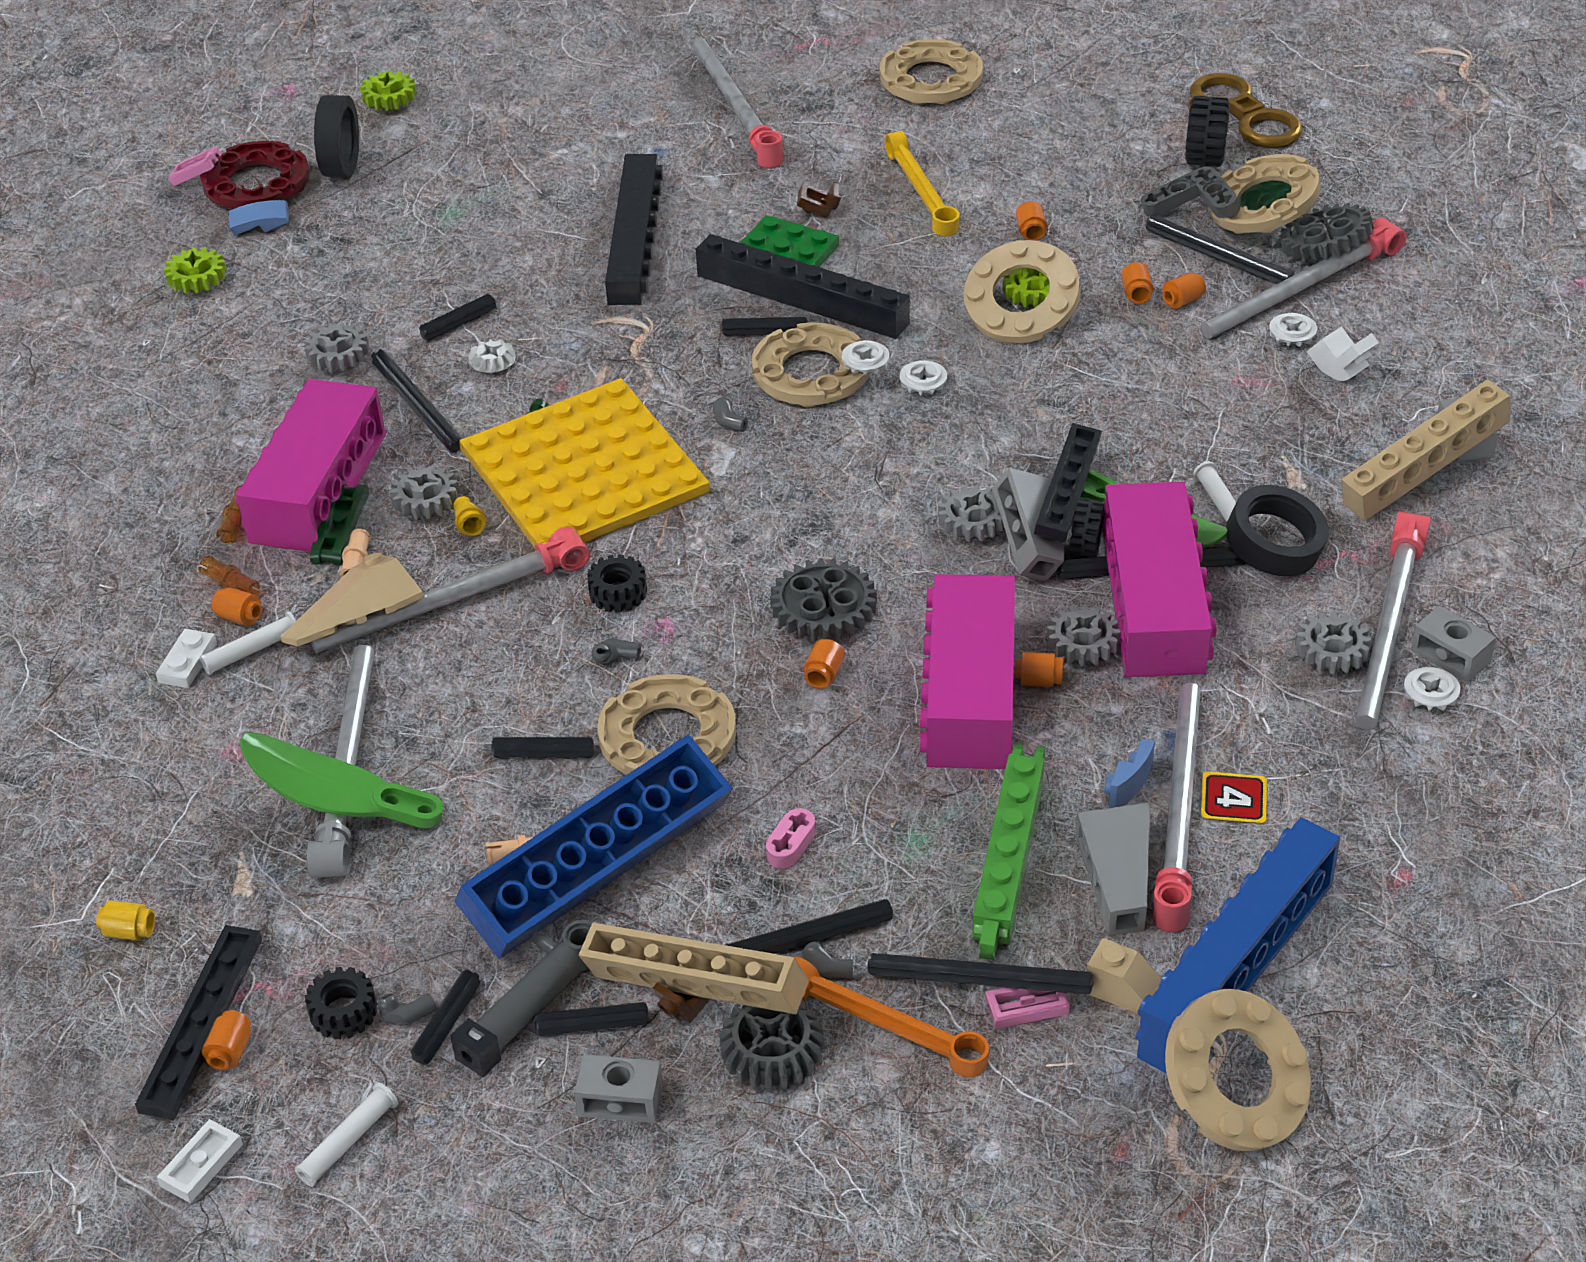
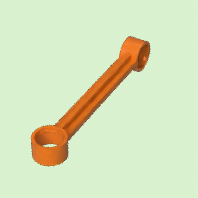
(898, 1022)

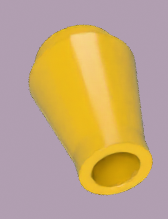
(468, 517)

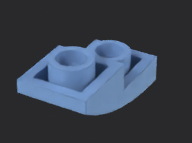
(265, 214)
(1130, 775)

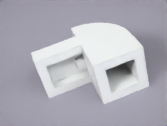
(1339, 356)

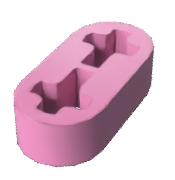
(797, 841)

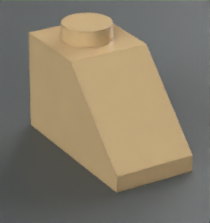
(1121, 975)

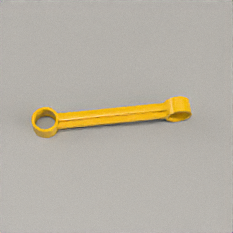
(944, 218)

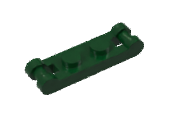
(339, 524)

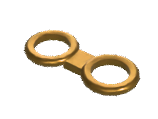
(1251, 110)

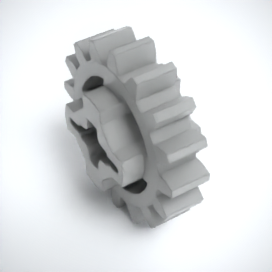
(336, 347)
(424, 491)
(970, 513)
(1083, 635)
(1333, 642)

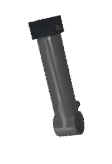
(480, 1042)

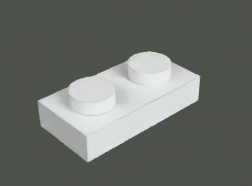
(183, 660)
(199, 1161)

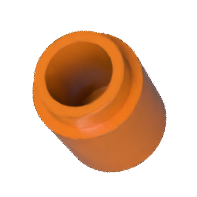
(1031, 220)
(1137, 282)
(1183, 290)
(237, 606)
(823, 663)
(1039, 669)
(227, 1040)

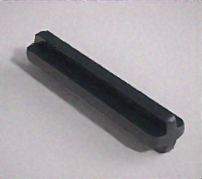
(457, 317)
(759, 326)
(543, 747)
(445, 1017)
(591, 1018)

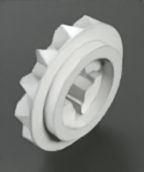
(1293, 329)
(484, 357)
(857, 357)
(912, 373)
(1429, 678)

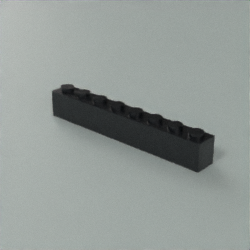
(634, 230)
(803, 286)

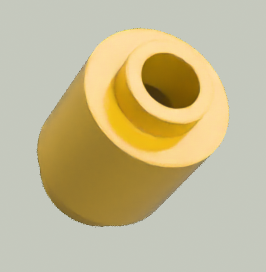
(125, 920)

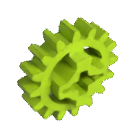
(388, 90)
(195, 270)
(1026, 287)

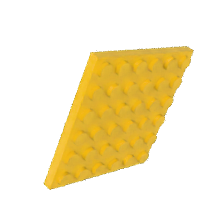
(584, 465)

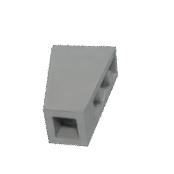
(1019, 503)
(1116, 860)

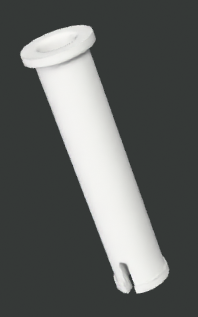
(1207, 475)
(246, 645)
(346, 1134)

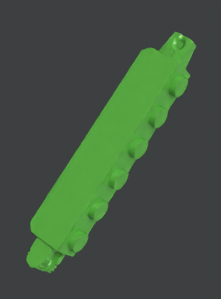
(1008, 851)

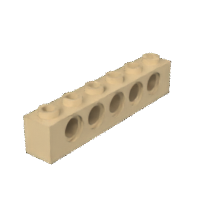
(1426, 450)
(695, 967)

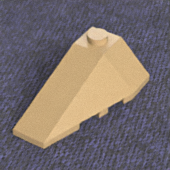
(364, 589)

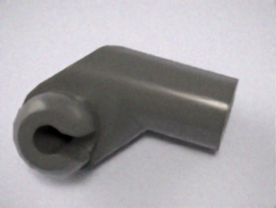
(725, 417)
(613, 649)
(825, 964)

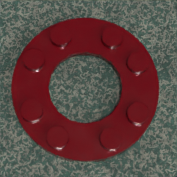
(278, 154)

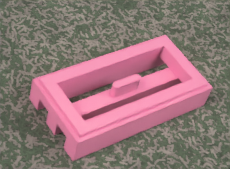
(194, 166)
(1027, 1009)

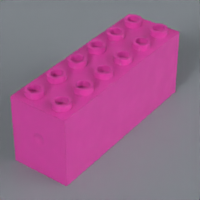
(312, 453)
(1157, 579)
(968, 672)

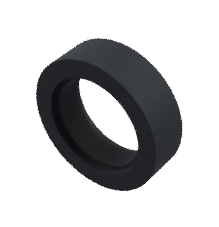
(336, 136)
(1269, 556)

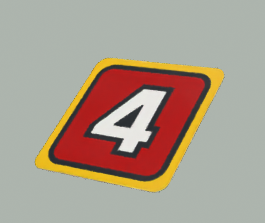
(1234, 797)

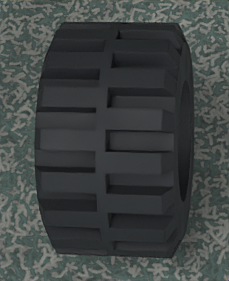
(1207, 131)

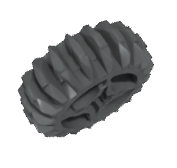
(773, 1054)

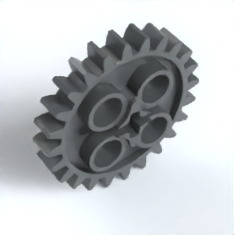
(1344, 226)
(803, 607)

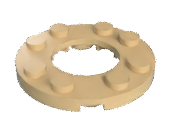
(966, 64)
(1279, 167)
(1034, 323)
(779, 345)
(657, 692)
(1195, 1090)

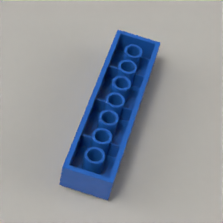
(592, 846)
(1246, 932)

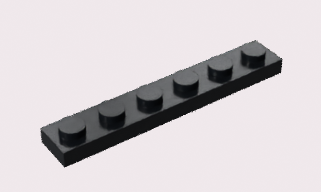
(1067, 483)
(209, 998)

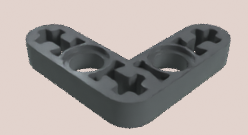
(1192, 186)

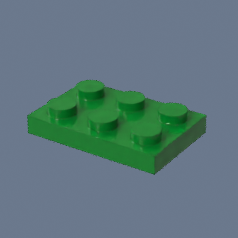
(792, 240)

